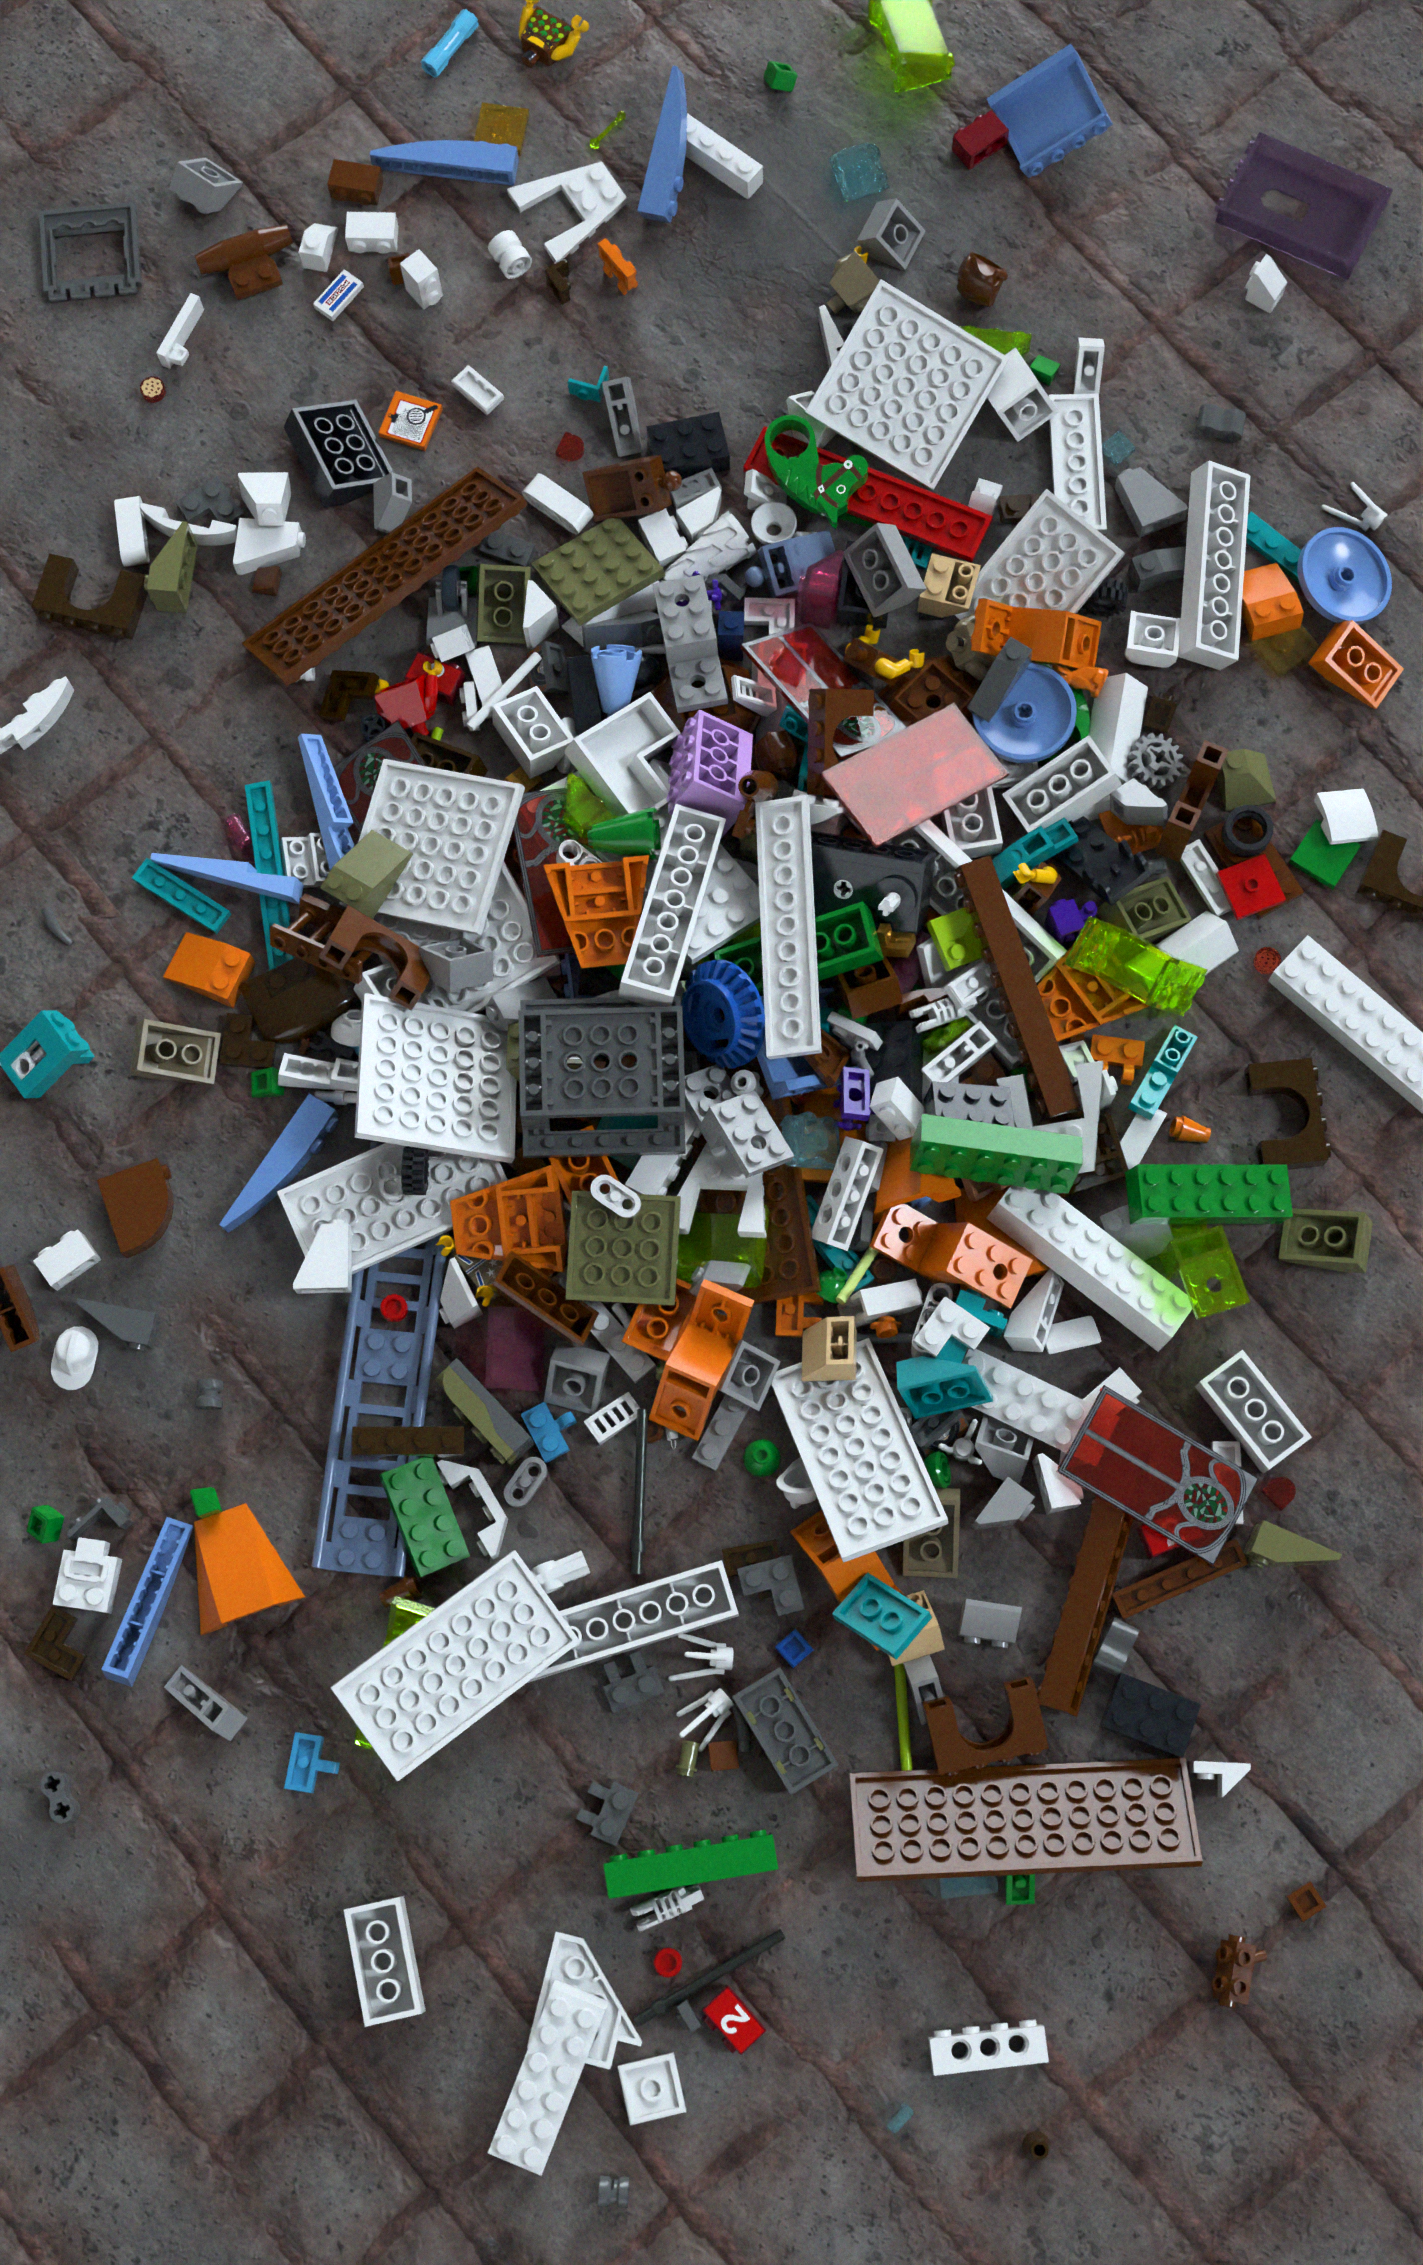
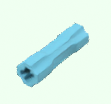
(439, 56)

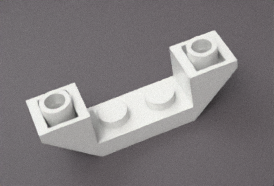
(493, 1535)

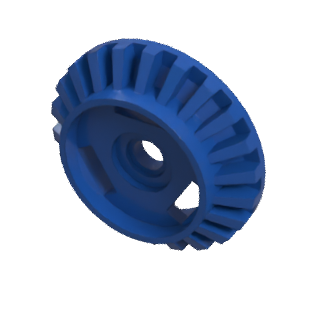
(726, 987)

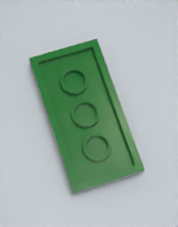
(424, 1515)

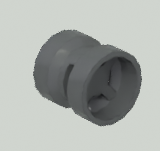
(209, 1397)
(613, 2191)

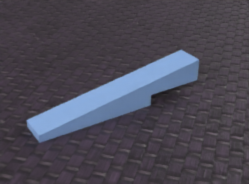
(327, 798)
(234, 874)

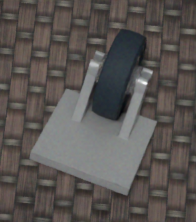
(447, 609)

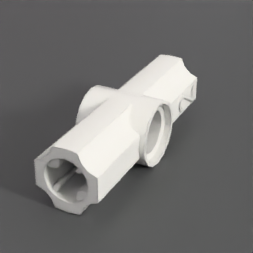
(554, 1574)

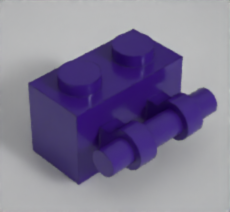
(1066, 921)

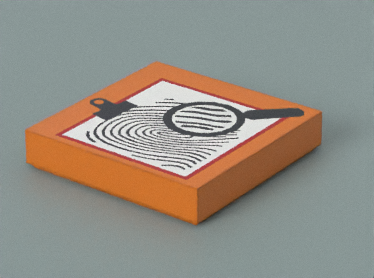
(410, 420)

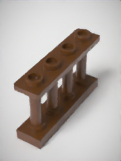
(308, 949)

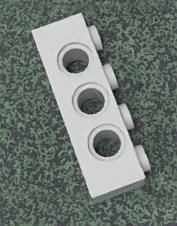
(846, 1193)
(1032, 2052)

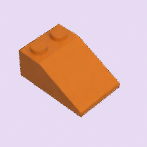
(1269, 602)
(1356, 663)
(210, 968)
(660, 1327)

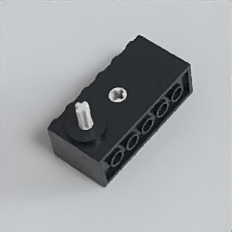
(888, 879)

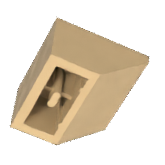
(948, 586)
(830, 1350)
(929, 1638)

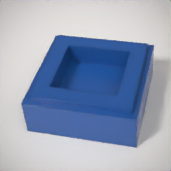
(794, 1648)

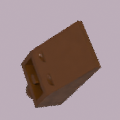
(630, 488)

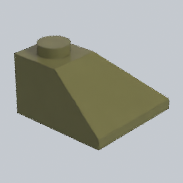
(1245, 780)

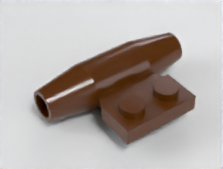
(247, 259)
(762, 788)

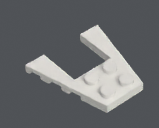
(589, 191)
(1090, 1088)
(720, 1171)

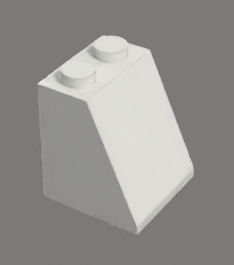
(1020, 398)

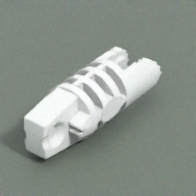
(940, 1013)
(667, 1905)

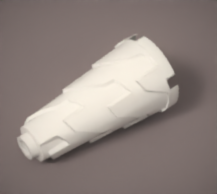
(718, 549)

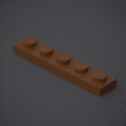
(1177, 1580)

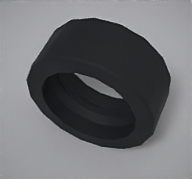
(1255, 813)

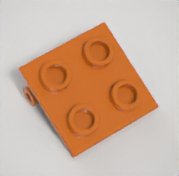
(1137, 836)

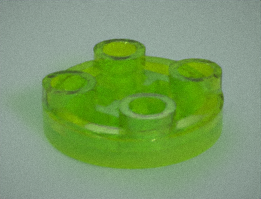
(944, 1037)

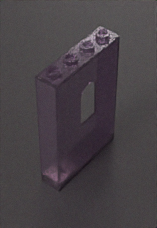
(1337, 222)

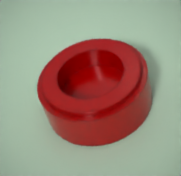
(394, 1308)
(668, 1962)

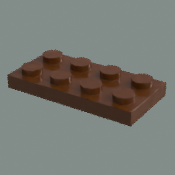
(1250, 832)

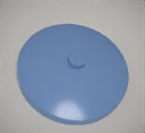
(1344, 575)
(1032, 719)

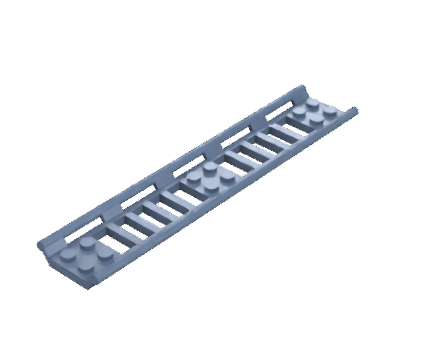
(382, 1359)

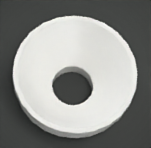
(773, 514)
(347, 1028)

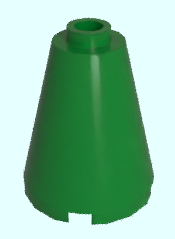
(628, 835)

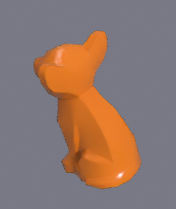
(1085, 678)

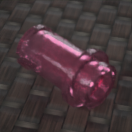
(241, 835)

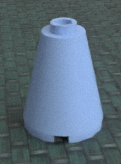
(615, 675)

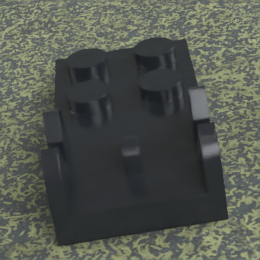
(1103, 863)

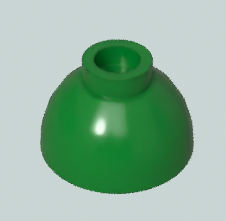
(831, 1284)
(761, 1458)
(938, 1469)

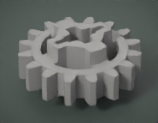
(1155, 757)

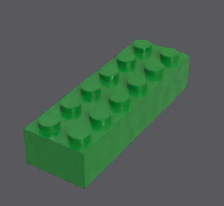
(843, 943)
(995, 1153)
(1208, 1194)
(690, 1866)

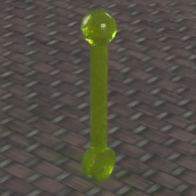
(594, 142)

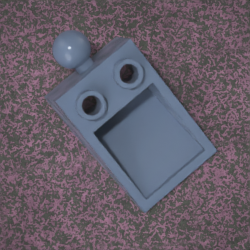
(792, 558)

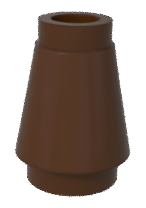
(406, 1588)

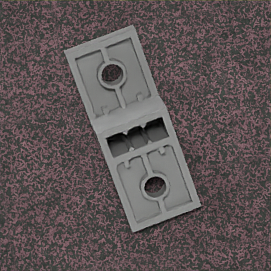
(690, 643)
(735, 1121)

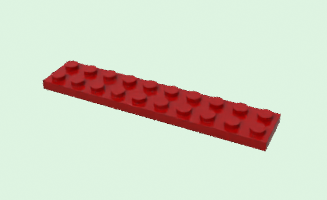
(891, 501)

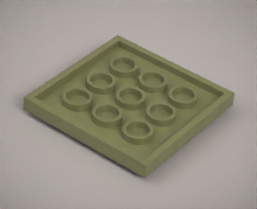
(598, 570)
(622, 1256)

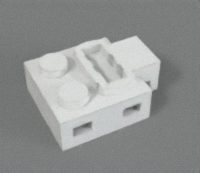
(88, 1577)

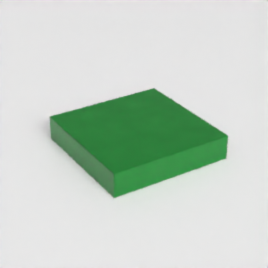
(1321, 859)

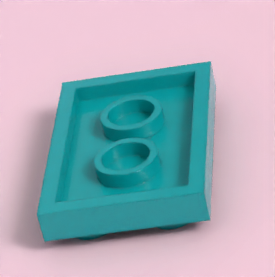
(882, 1615)

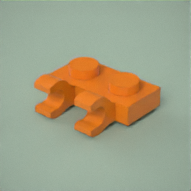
(615, 263)
(1118, 1052)
(790, 1315)

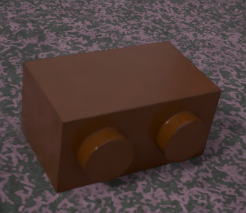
(355, 182)

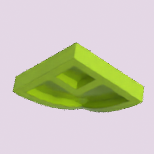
(955, 939)

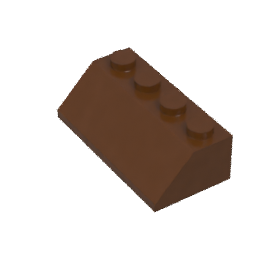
(543, 1299)

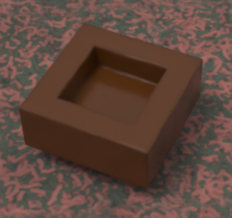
(1305, 1901)

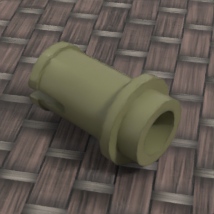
(688, 1759)

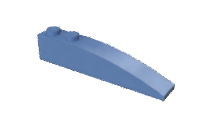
(667, 157)
(451, 159)
(285, 1159)
(147, 1604)

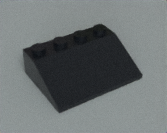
(337, 450)

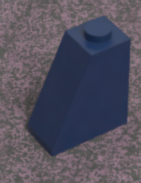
(730, 635)

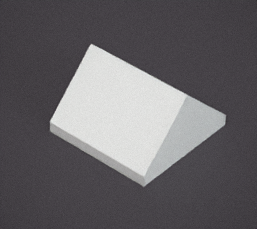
(539, 616)

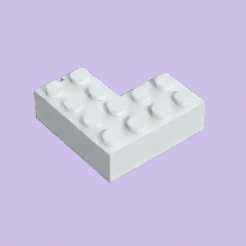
(616, 754)

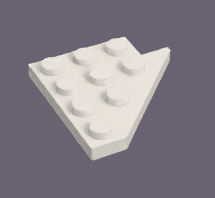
(576, 1966)

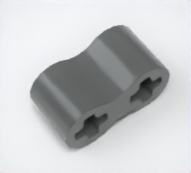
(1220, 423)
(1115, 1647)
(60, 1797)

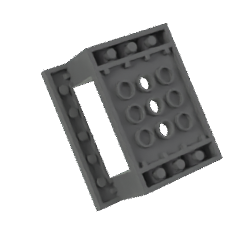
(592, 1028)

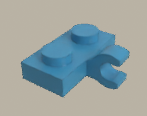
(547, 1431)
(306, 1763)

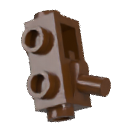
(1235, 1971)

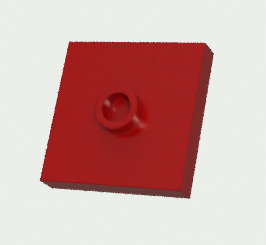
(1250, 887)

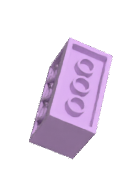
(708, 766)

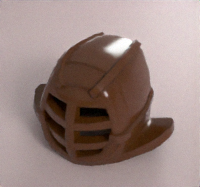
(980, 279)
(777, 755)

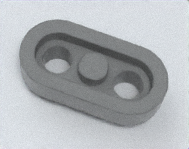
(525, 1482)

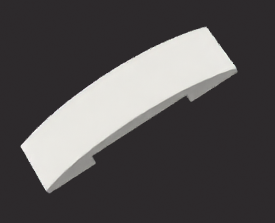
(218, 533)

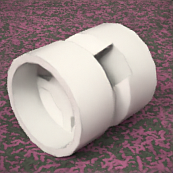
(510, 254)

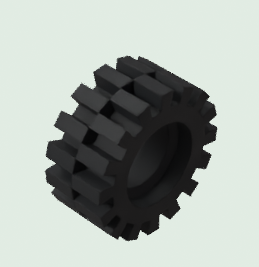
(1108, 598)
(414, 1171)

